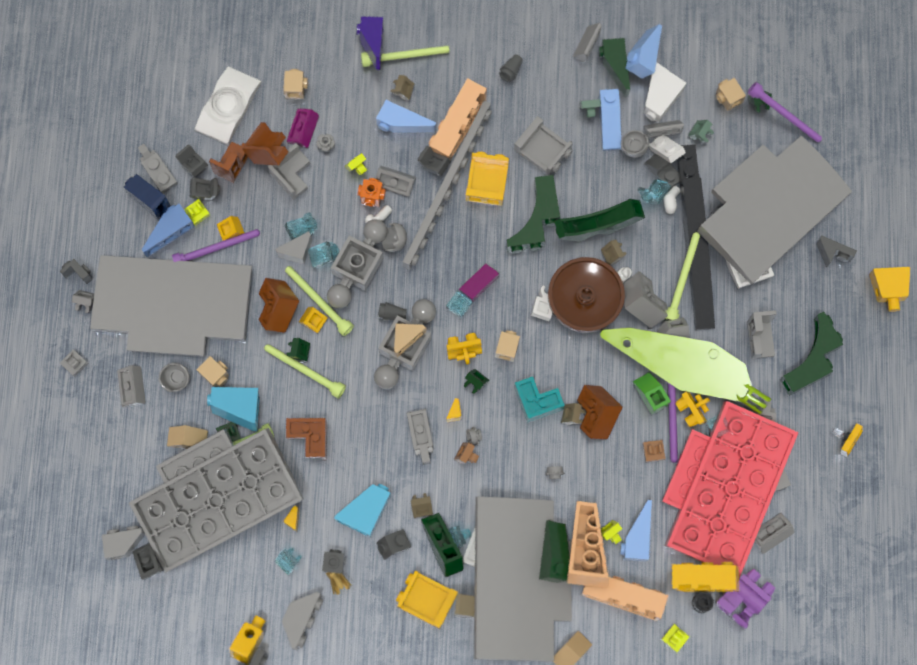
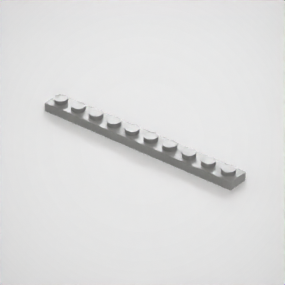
(444, 191)

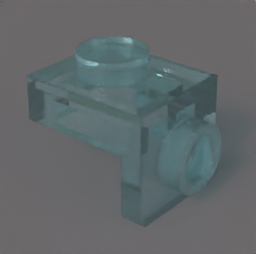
(655, 192)
(301, 226)

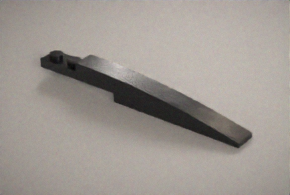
(693, 217)

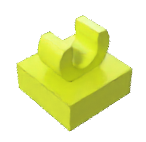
(356, 163)
(197, 212)
(610, 531)
(675, 638)

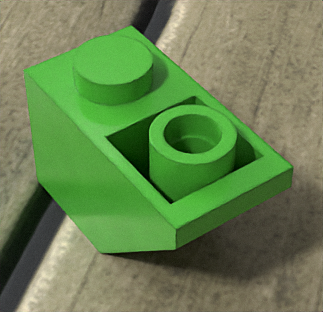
(651, 393)

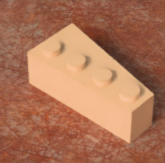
(458, 119)
(587, 552)
(629, 597)

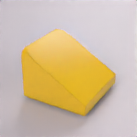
(230, 227)
(313, 319)
(455, 412)
(292, 518)

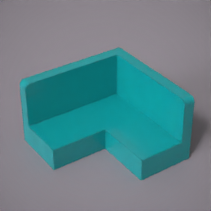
(535, 404)

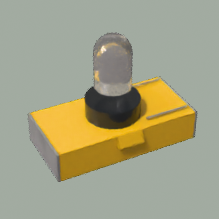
(850, 438)

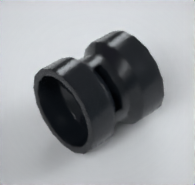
(699, 602)

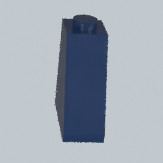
(147, 196)

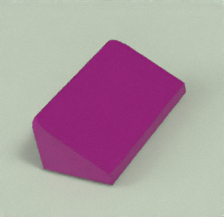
(303, 127)
(479, 282)

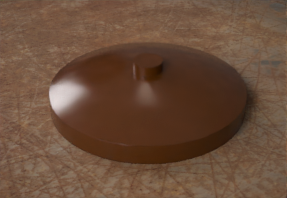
(586, 294)

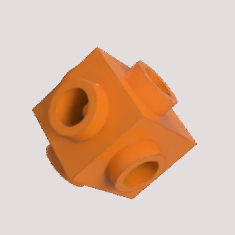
(371, 198)

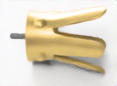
(337, 582)

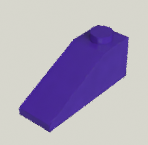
(371, 38)

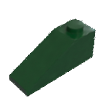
(615, 61)
(443, 546)
(555, 553)

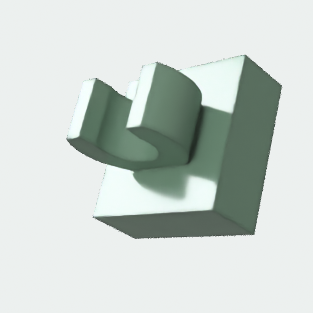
(590, 106)
(700, 129)

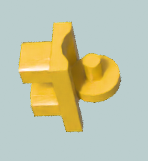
(465, 349)
(688, 401)

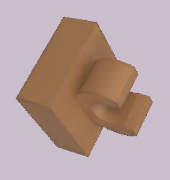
(653, 451)
(465, 454)

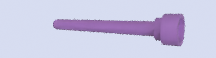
(756, 91)
(215, 247)
(672, 423)

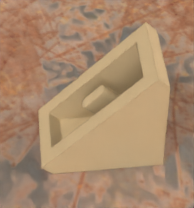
(406, 336)
(185, 436)
(572, 650)

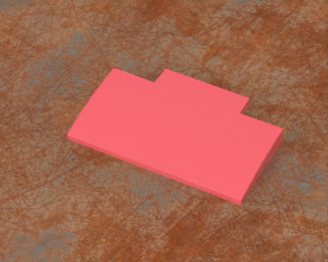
(726, 486)

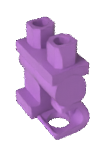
(750, 594)

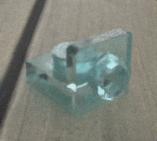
(323, 254)

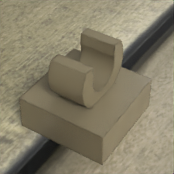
(403, 87)
(613, 252)
(572, 413)
(421, 506)

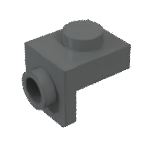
(191, 161)
(433, 161)
(204, 189)
(73, 266)
(393, 544)
(333, 561)
(259, 658)

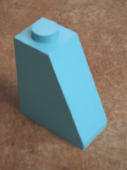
(236, 405)
(365, 510)

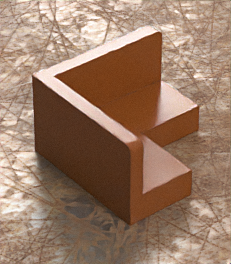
(264, 146)
(231, 162)
(279, 305)
(601, 411)
(312, 430)

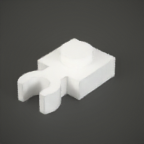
(541, 306)

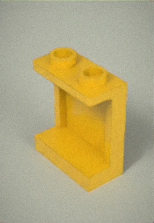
(487, 178)
(426, 599)

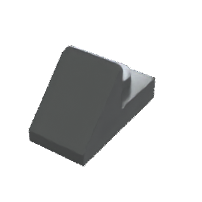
(663, 170)
(830, 248)
(146, 562)

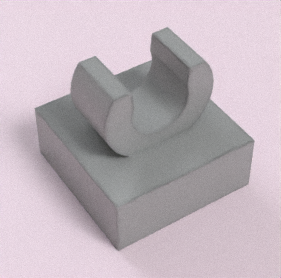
(83, 298)
(73, 363)

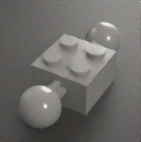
(357, 263)
(387, 375)

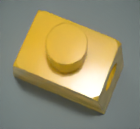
(891, 285)
(244, 648)

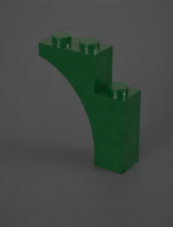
(544, 213)
(600, 222)
(816, 365)

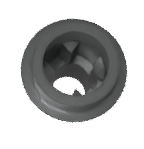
(510, 69)
(389, 312)

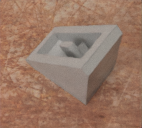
(296, 249)

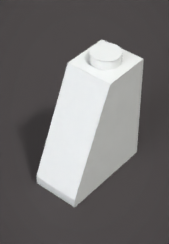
(662, 93)

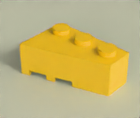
(705, 577)

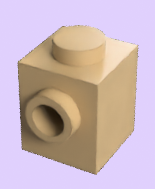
(295, 84)
(730, 94)
(507, 345)
(214, 372)

